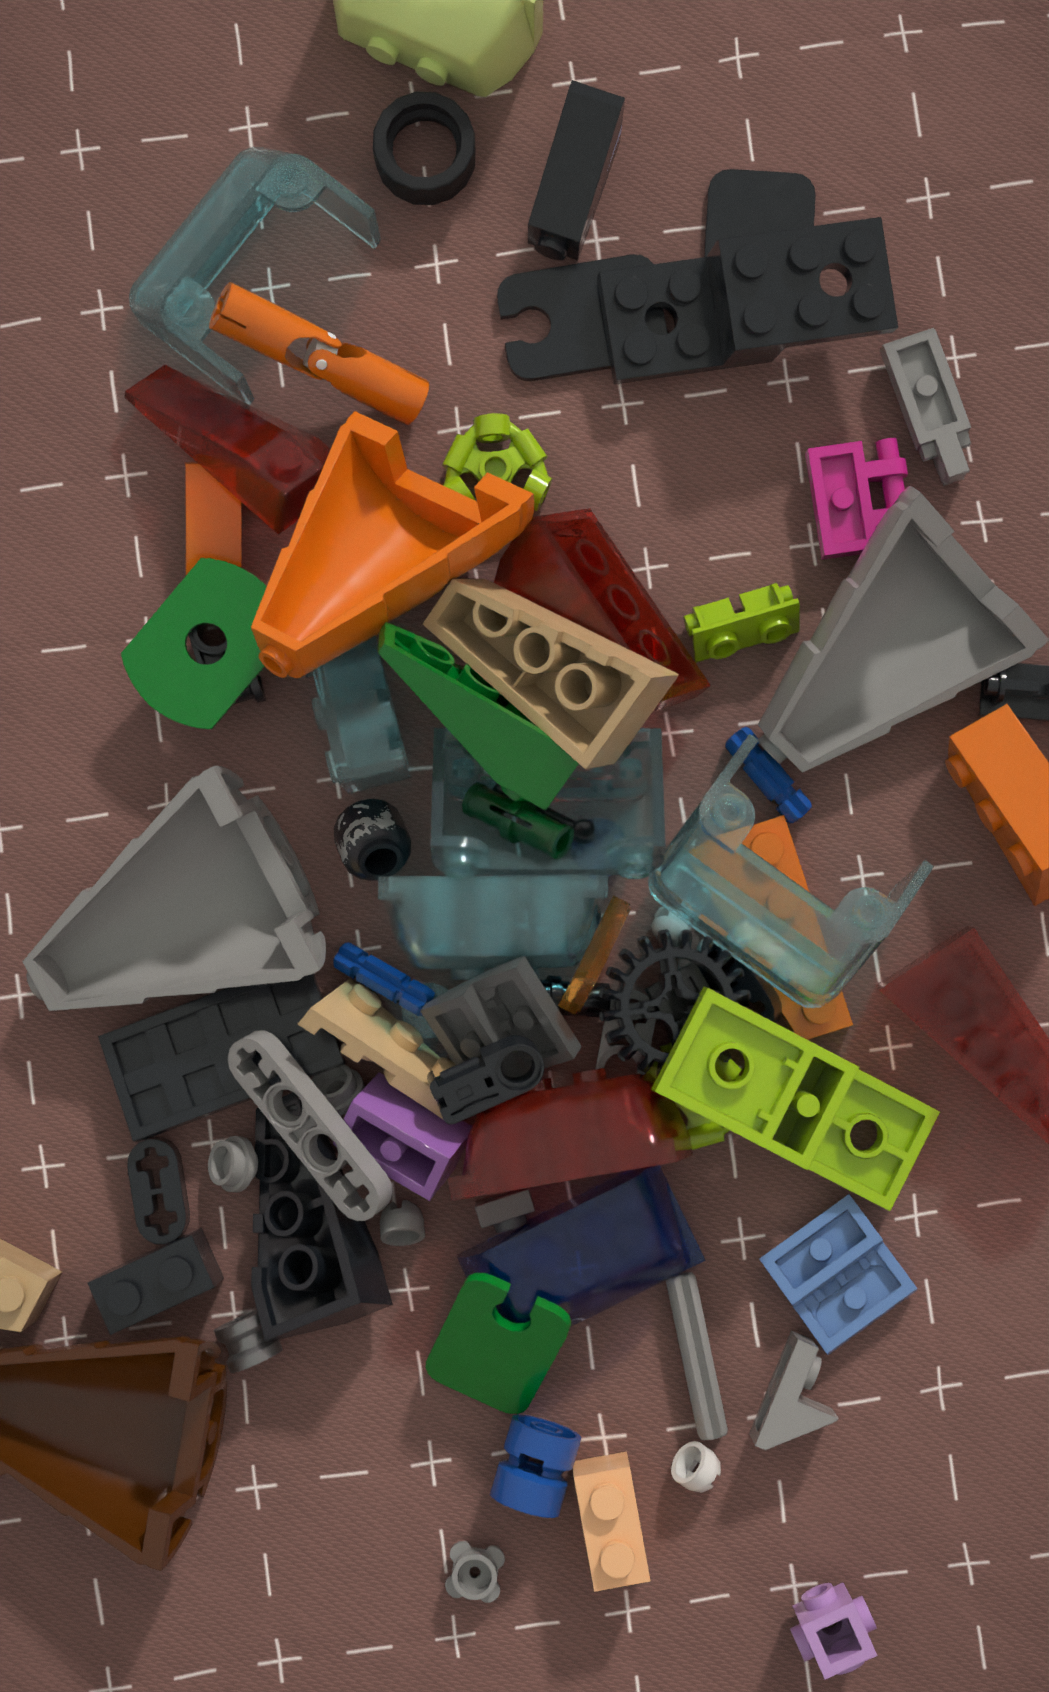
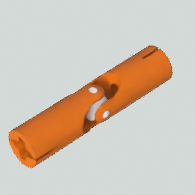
(346, 366)

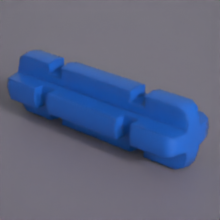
(771, 778)
(382, 978)

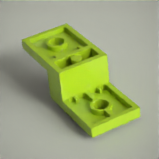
(795, 1099)

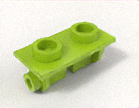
(766, 618)

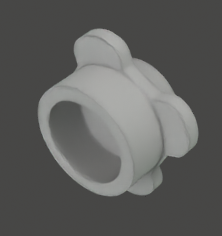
(465, 1585)

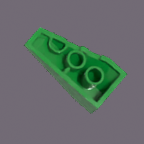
(480, 718)

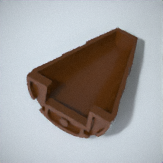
(116, 1435)

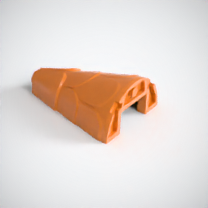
(374, 548)

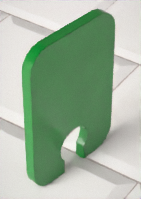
(492, 1356)

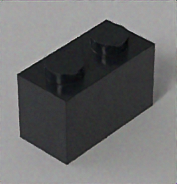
(155, 1281)

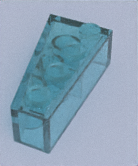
(359, 720)

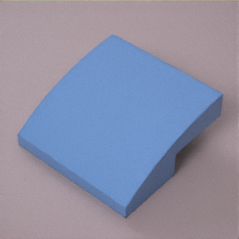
(838, 1274)

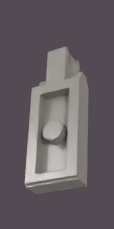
(929, 402)

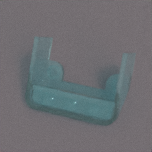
(172, 289)
(762, 912)

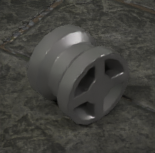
(246, 1342)

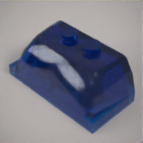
(591, 1248)

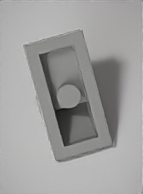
(784, 1411)

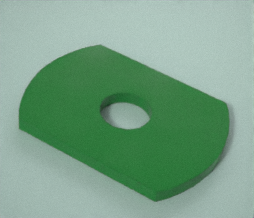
(159, 656)

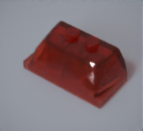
(580, 574)
(571, 1134)

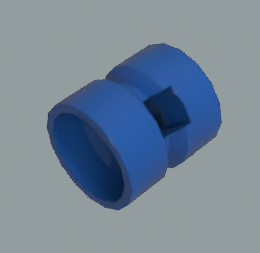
(530, 1485)

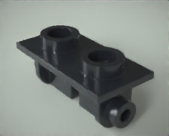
(1021, 687)

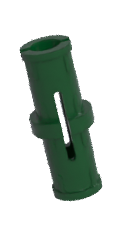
(545, 832)

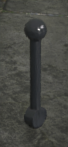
(583, 829)

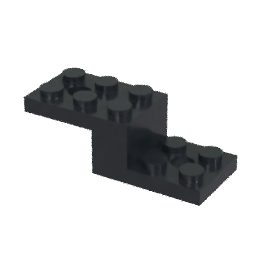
(748, 300)

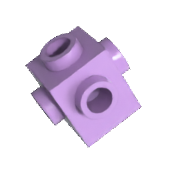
(839, 1647)

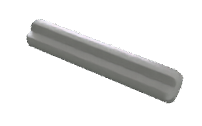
(696, 1356)

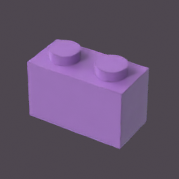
(406, 1137)

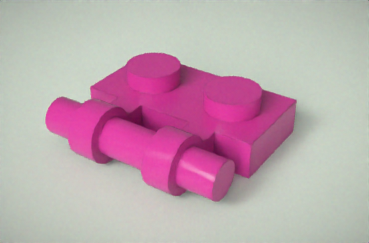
(842, 493)

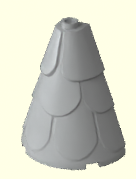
(895, 640)
(185, 909)

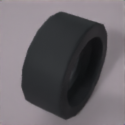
(416, 108)

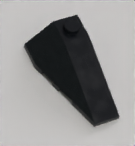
(312, 1258)

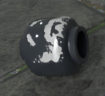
(372, 839)

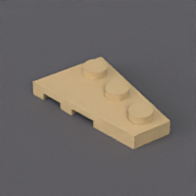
(375, 1035)

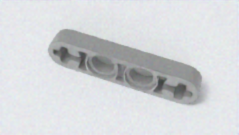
(316, 1118)

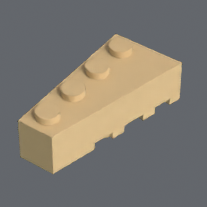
(555, 672)

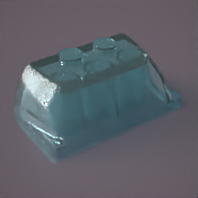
(493, 919)

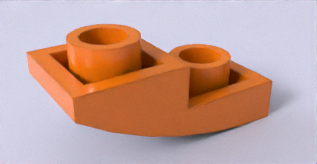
(211, 519)

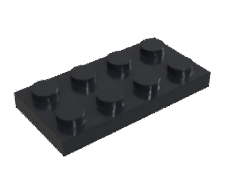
(177, 1061)

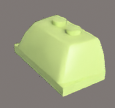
(448, 41)

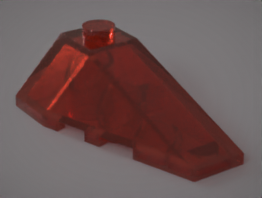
(243, 448)

